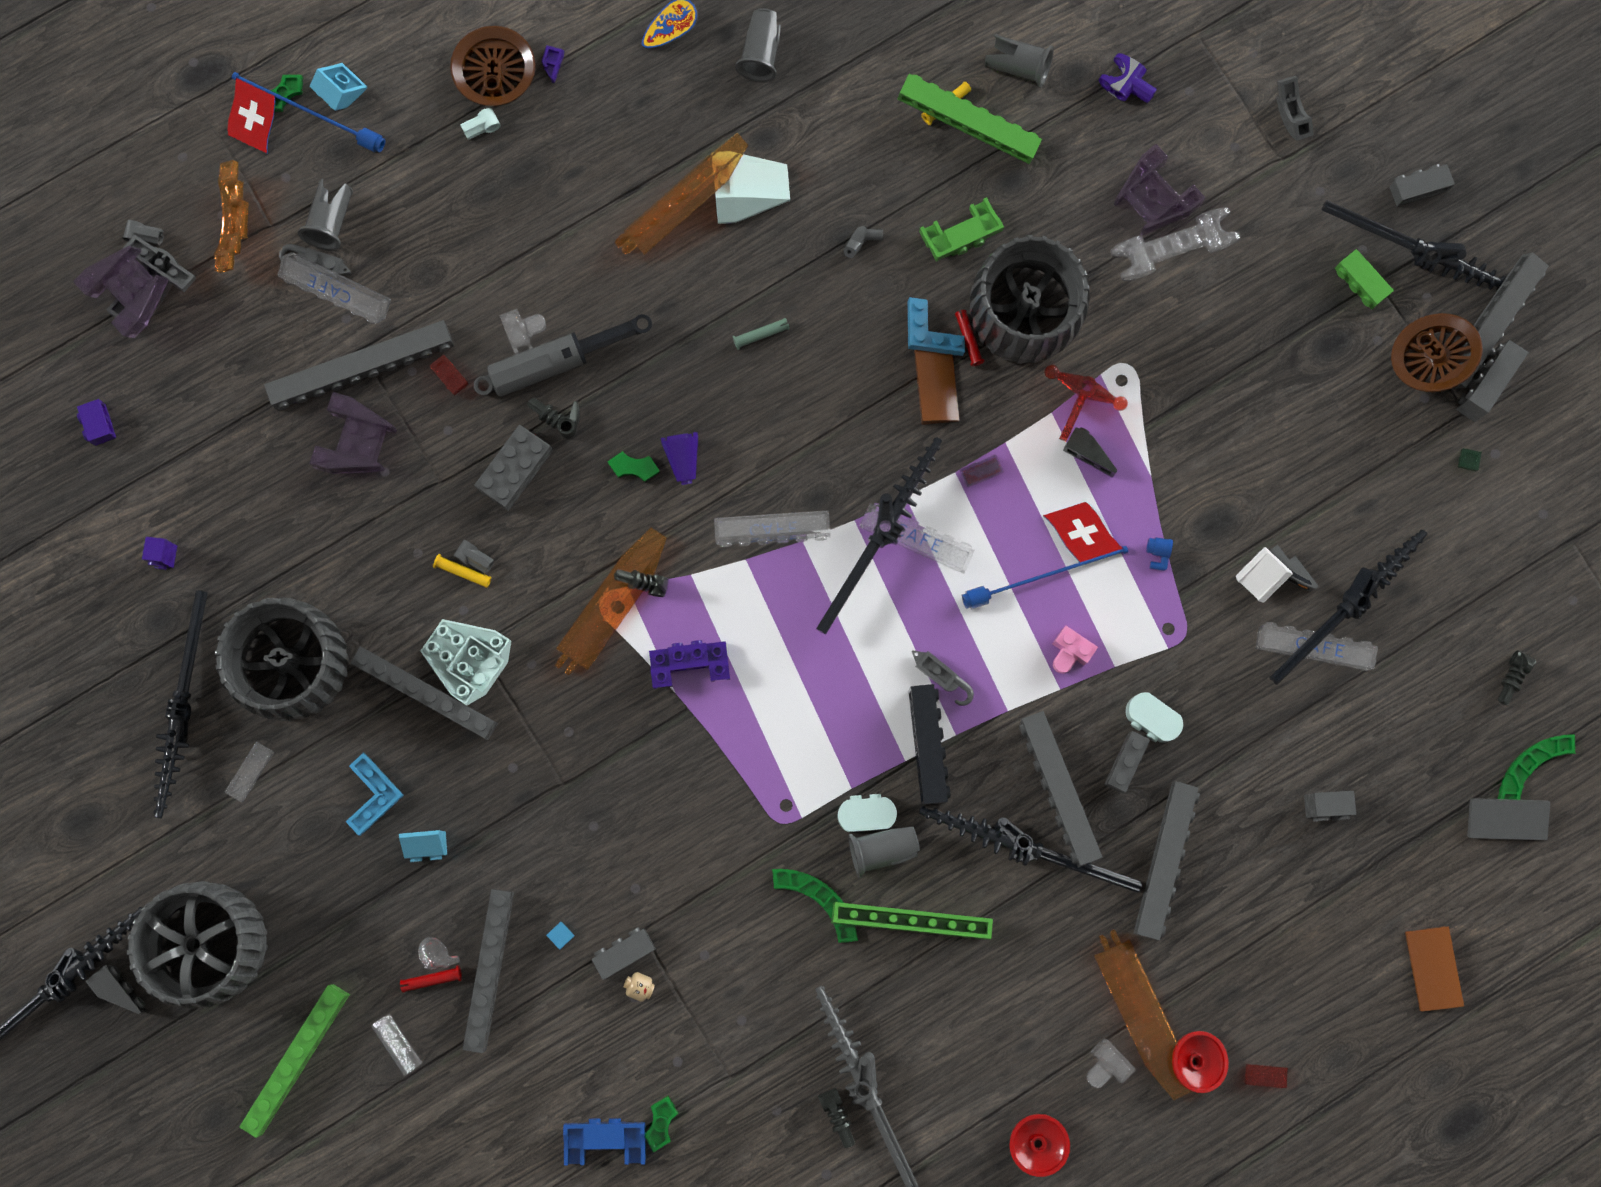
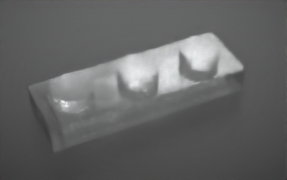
(249, 772)
(396, 1044)

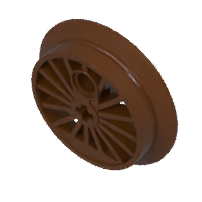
(494, 40)
(1436, 353)

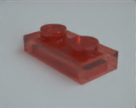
(448, 375)
(1266, 1076)

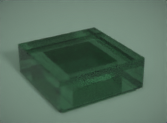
(1469, 459)

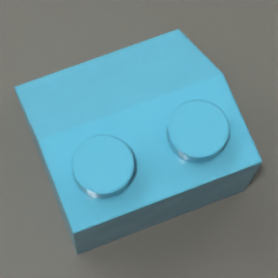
(337, 86)
(423, 844)

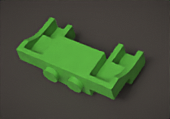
(963, 235)

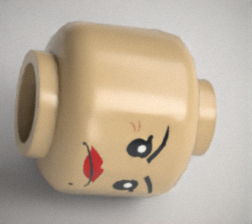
(639, 987)

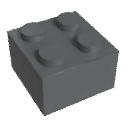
(1330, 804)

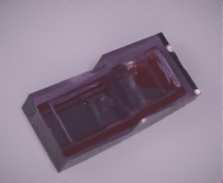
(981, 470)

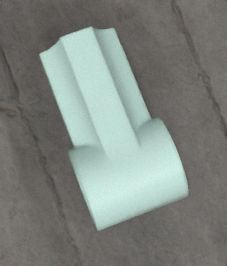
(484, 122)

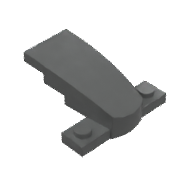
(160, 263)

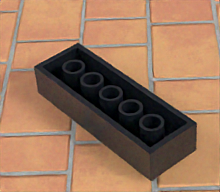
(928, 744)

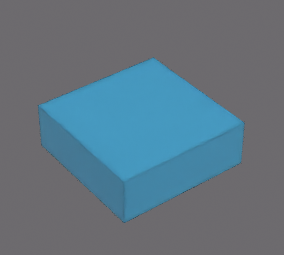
(560, 935)

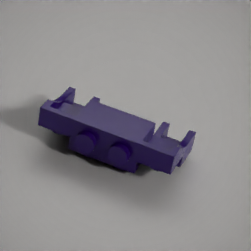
(689, 657)

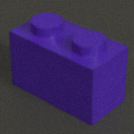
(95, 422)
(159, 553)

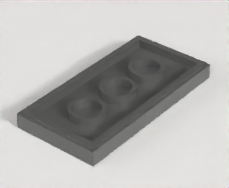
(1508, 819)

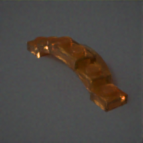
(233, 216)

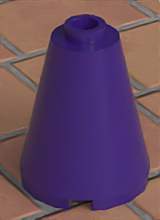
(682, 456)

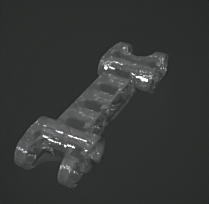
(1205, 233)

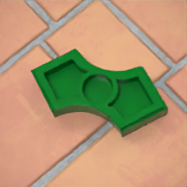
(289, 87)
(625, 465)
(658, 1133)

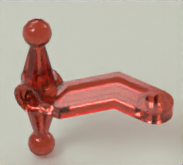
(1096, 393)

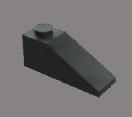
(1086, 448)

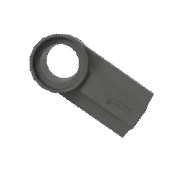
(148, 234)
(471, 555)

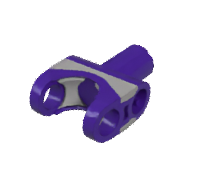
(1129, 81)

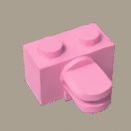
(1072, 649)

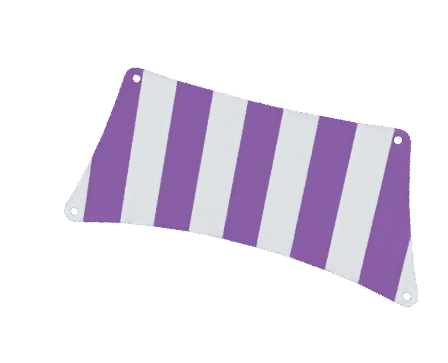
(833, 709)

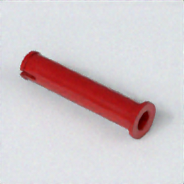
(969, 339)
(431, 979)

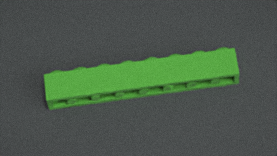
(969, 118)
(911, 921)
(294, 1060)

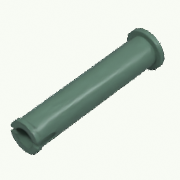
(760, 333)

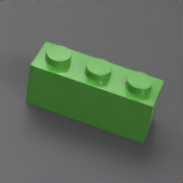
(1363, 279)

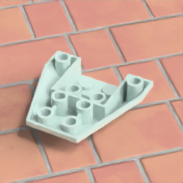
(752, 189)
(466, 658)

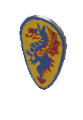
(671, 24)

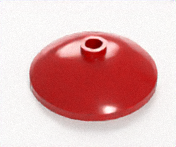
(1210, 1063)
(1051, 1153)

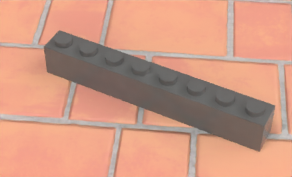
(1505, 305)
(424, 693)
(1060, 789)
(1166, 860)
(488, 971)

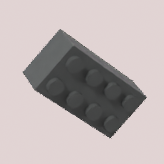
(1491, 380)
(513, 467)

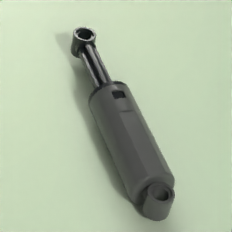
(552, 358)

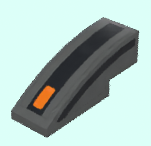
(1300, 576)

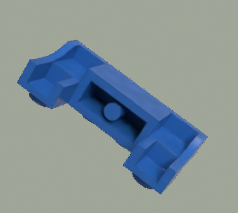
(604, 1136)

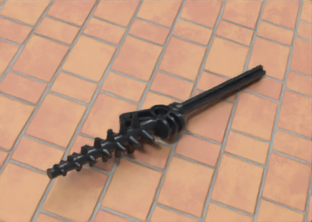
(1446, 254)
(889, 514)
(1354, 601)
(179, 710)
(1010, 837)
(72, 963)

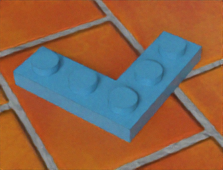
(921, 339)
(385, 794)

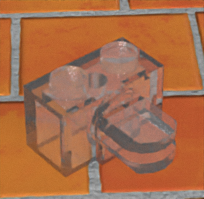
(521, 330)
(1109, 1064)

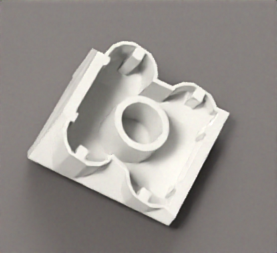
(1263, 575)

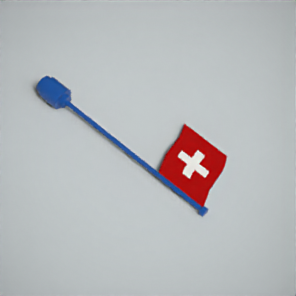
(254, 114)
(1081, 534)

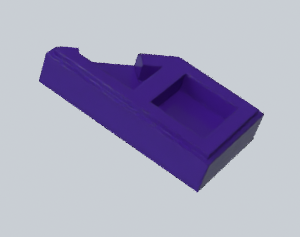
(552, 61)

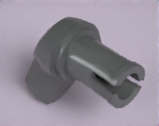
(858, 238)

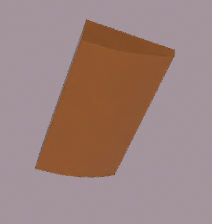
(936, 387)
(1434, 968)

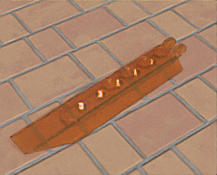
(683, 197)
(609, 604)
(1140, 1011)

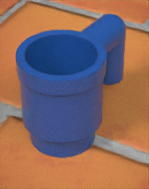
(1162, 548)

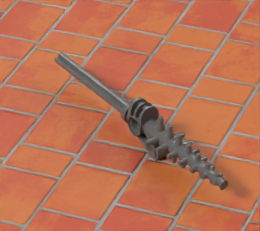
(863, 1073)

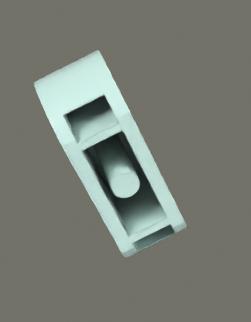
(1154, 718)
(867, 814)

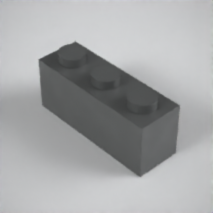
(1421, 184)
(1127, 762)
(623, 953)

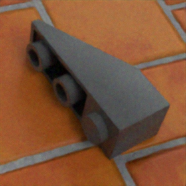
(111, 987)

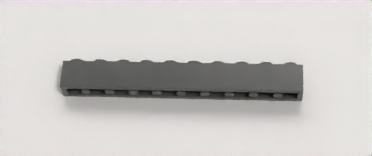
(359, 365)

